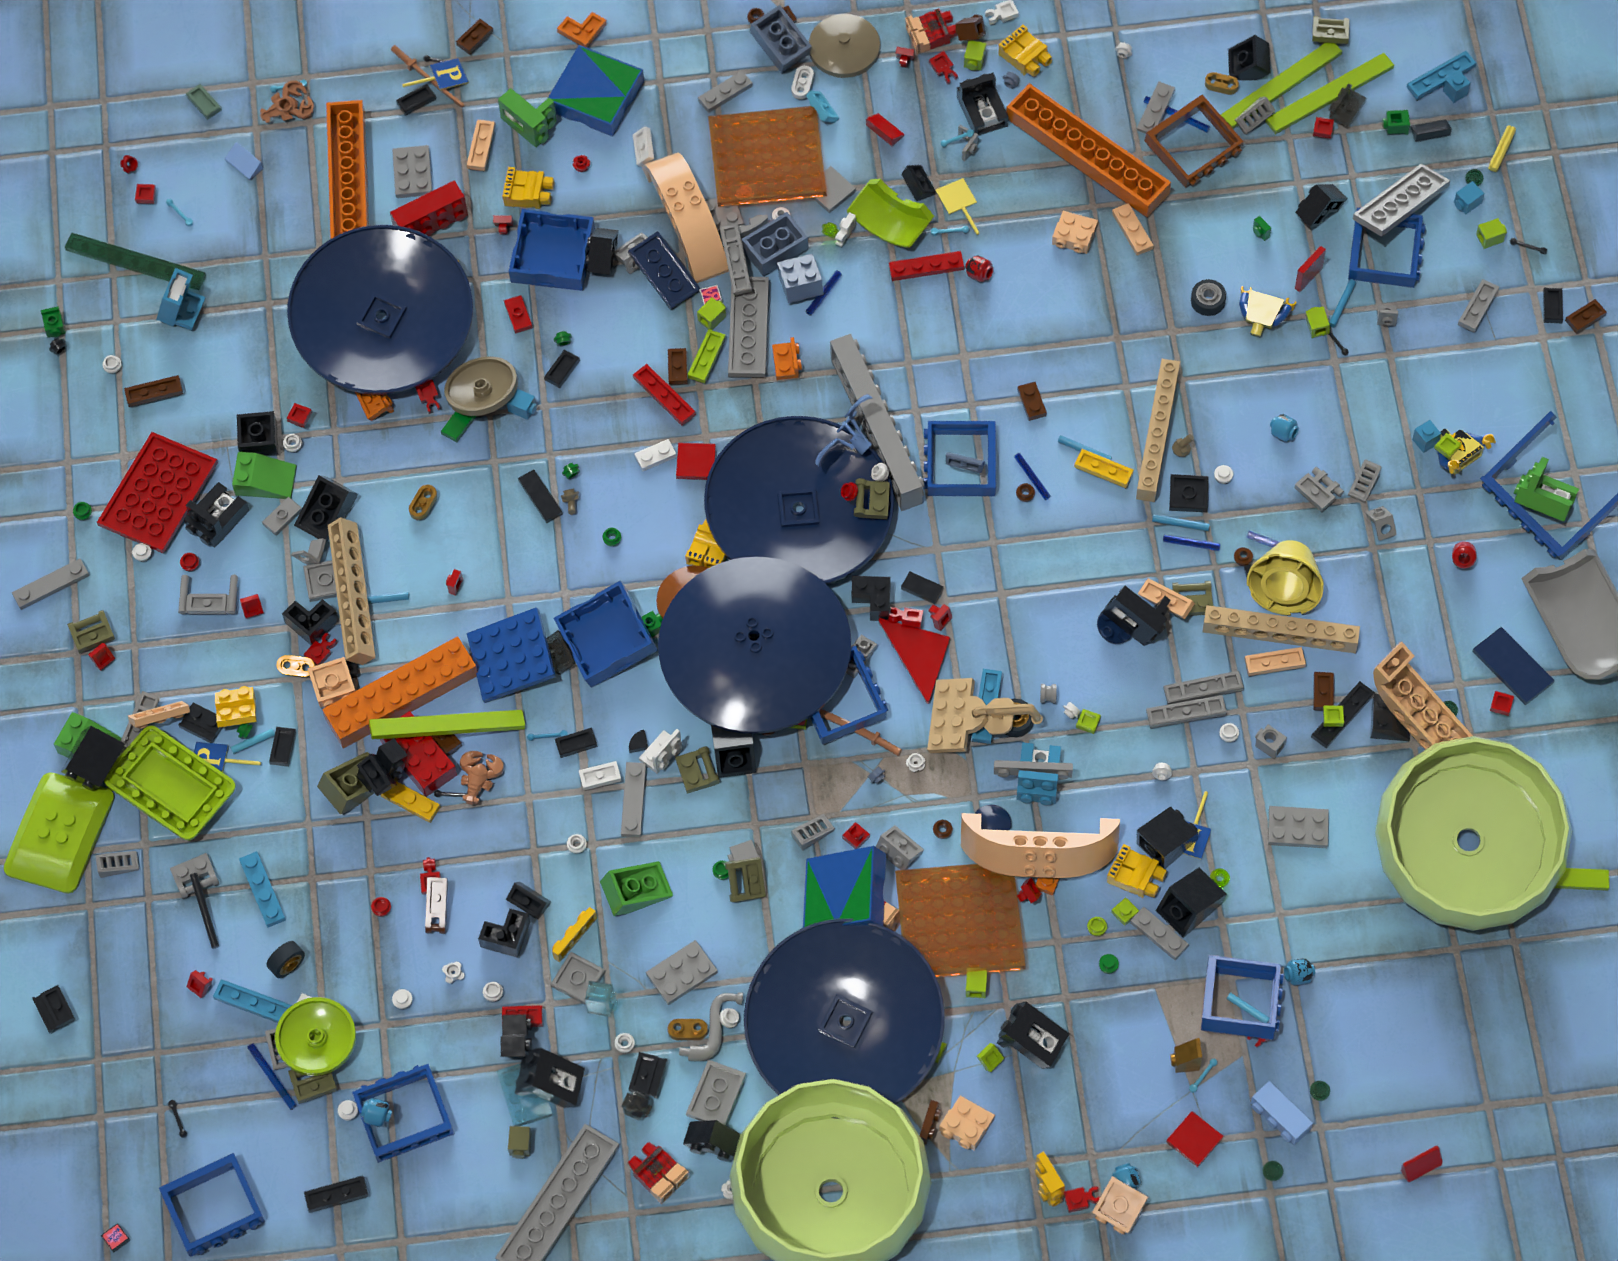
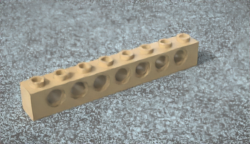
(1158, 430)
(351, 591)
(1281, 629)

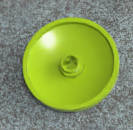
(315, 1036)

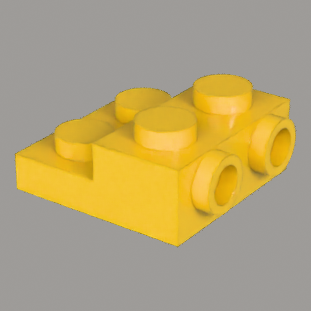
(235, 706)
(1050, 1186)

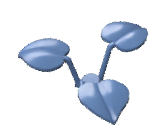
(858, 441)

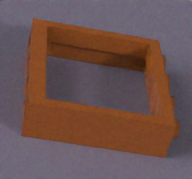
(1203, 105)

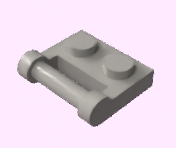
(199, 865)

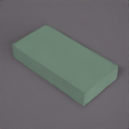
(203, 101)

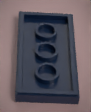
(664, 270)
(1513, 665)

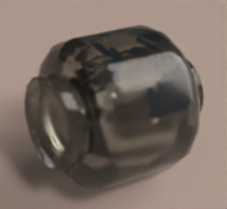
(636, 1105)

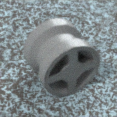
(1048, 693)

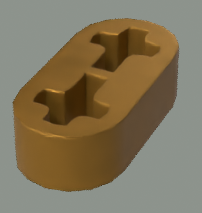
(1221, 83)

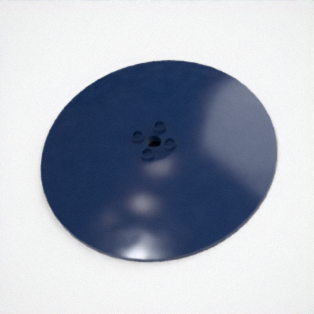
(371, 273)
(773, 470)
(764, 681)
(837, 973)

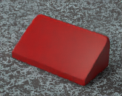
(884, 129)
(1422, 1164)

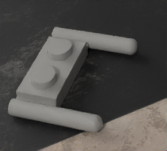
(207, 602)

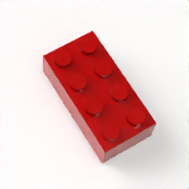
(433, 210)
(425, 762)

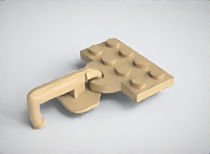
(960, 713)

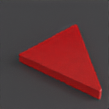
(920, 653)

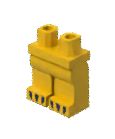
(1024, 51)
(527, 188)
(704, 549)
(1135, 873)

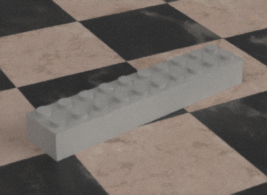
(876, 421)

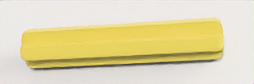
(1502, 148)

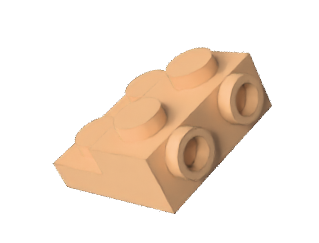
(1074, 232)
(331, 681)
(966, 1123)
(1120, 1206)

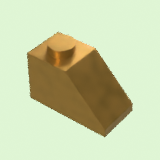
(1187, 1056)

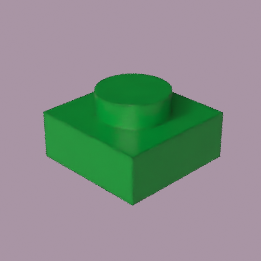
(1261, 228)

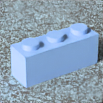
(1281, 1113)

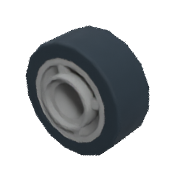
(1205, 289)

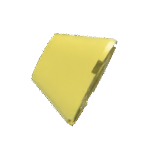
(1286, 579)

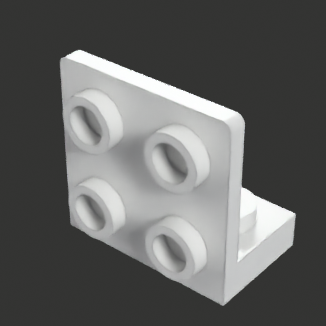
(662, 750)

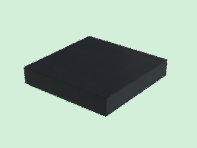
(1188, 493)

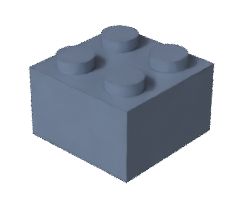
(800, 278)

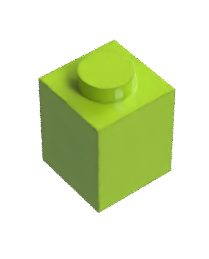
(974, 55)
(1491, 233)
(711, 313)
(1317, 321)
(976, 984)

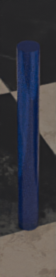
(1204, 127)
(271, 1076)

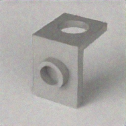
(972, 144)
(1387, 315)
(1380, 517)
(314, 553)

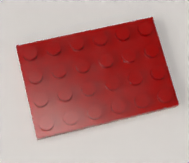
(155, 492)

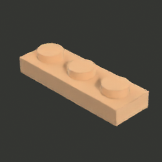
(481, 145)
(1132, 229)
(1155, 592)
(1275, 661)
(159, 714)

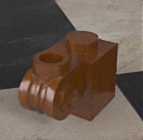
(970, 28)

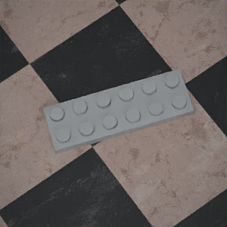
(1401, 199)
(749, 330)

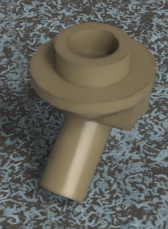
(1182, 447)
(570, 496)

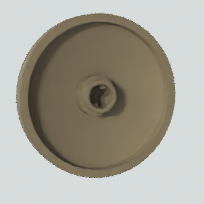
(844, 45)
(481, 386)

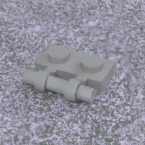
(1317, 493)

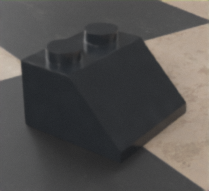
(1249, 59)
(1385, 724)

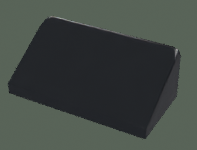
(1431, 130)
(918, 182)
(376, 774)
(528, 900)

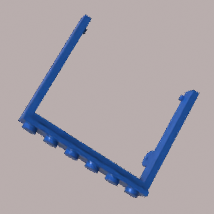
(1517, 510)

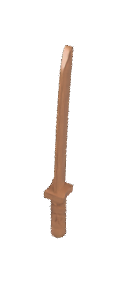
(412, 64)
(874, 738)

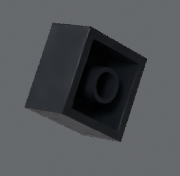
(257, 433)

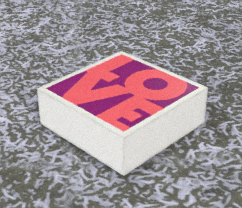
(707, 293)

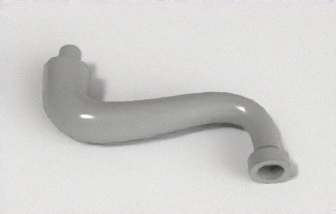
(705, 1052)

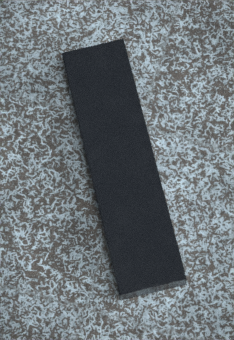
(1352, 705)

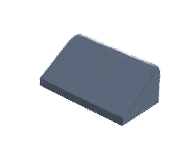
(964, 462)

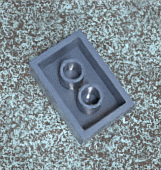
(780, 39)
(774, 243)

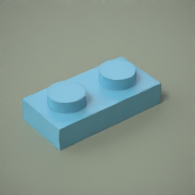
(822, 106)

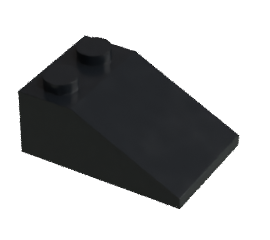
(324, 505)

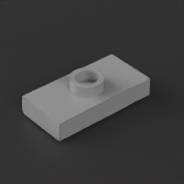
(282, 516)

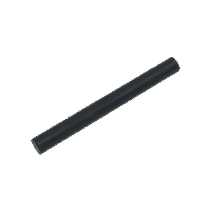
(204, 910)

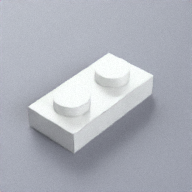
(643, 146)
(655, 455)
(600, 775)

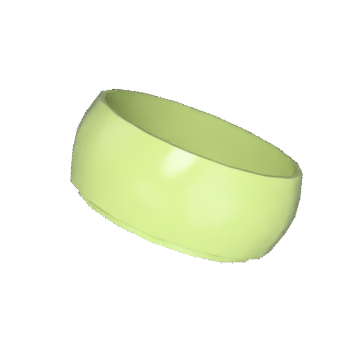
(1500, 798)
(799, 1147)

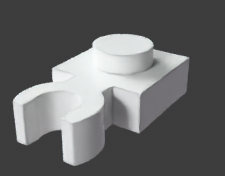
(1003, 11)
(847, 226)

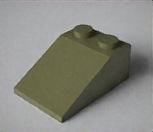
(343, 787)

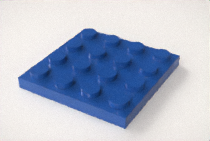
(511, 655)

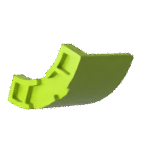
(888, 216)

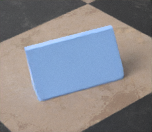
(243, 161)

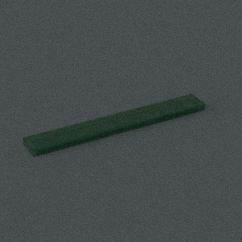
(130, 259)

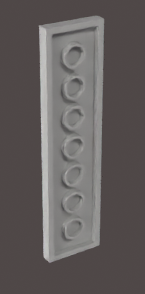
(559, 1197)

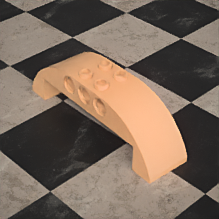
(688, 215)
(1415, 701)
(1039, 852)

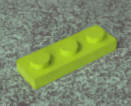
(706, 356)

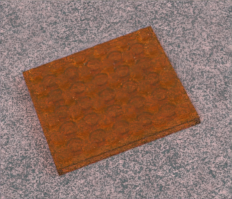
(767, 156)
(961, 918)

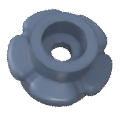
(1011, 79)
(876, 775)

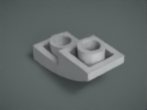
(755, 223)
(866, 647)

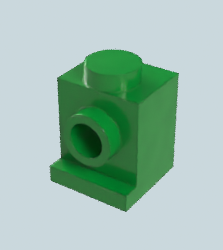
(1396, 122)
(53, 322)
(656, 620)

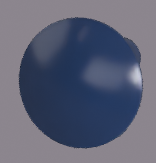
(1110, 631)
(994, 818)

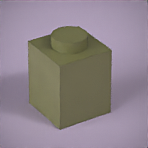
(519, 1141)

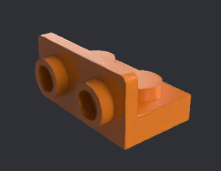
(786, 360)
(374, 404)

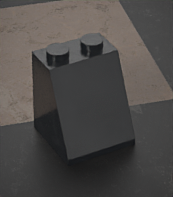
(733, 752)
(92, 758)
(1166, 836)
(1190, 901)

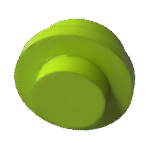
(1097, 926)

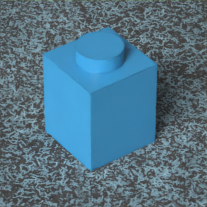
(1456, 86)
(1469, 197)
(522, 404)
(1426, 436)

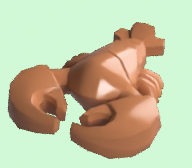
(288, 105)
(478, 774)

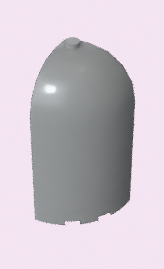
(1579, 612)

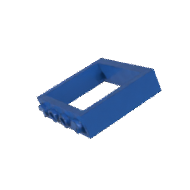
(1384, 277)
(960, 428)
(873, 691)
(1249, 969)
(413, 1141)
(198, 1177)

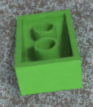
(263, 476)
(72, 731)
(635, 887)

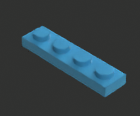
(1436, 77)
(988, 691)
(262, 889)
(250, 1001)

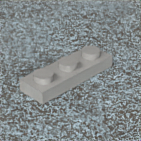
(725, 91)
(1156, 107)
(1478, 305)
(1159, 933)

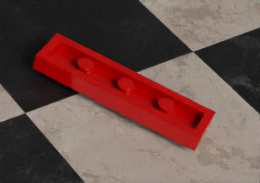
(926, 266)
(664, 394)

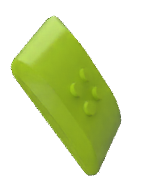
(169, 783)
(58, 833)

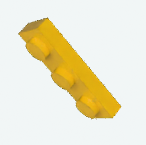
(1103, 468)
(412, 802)
(573, 934)

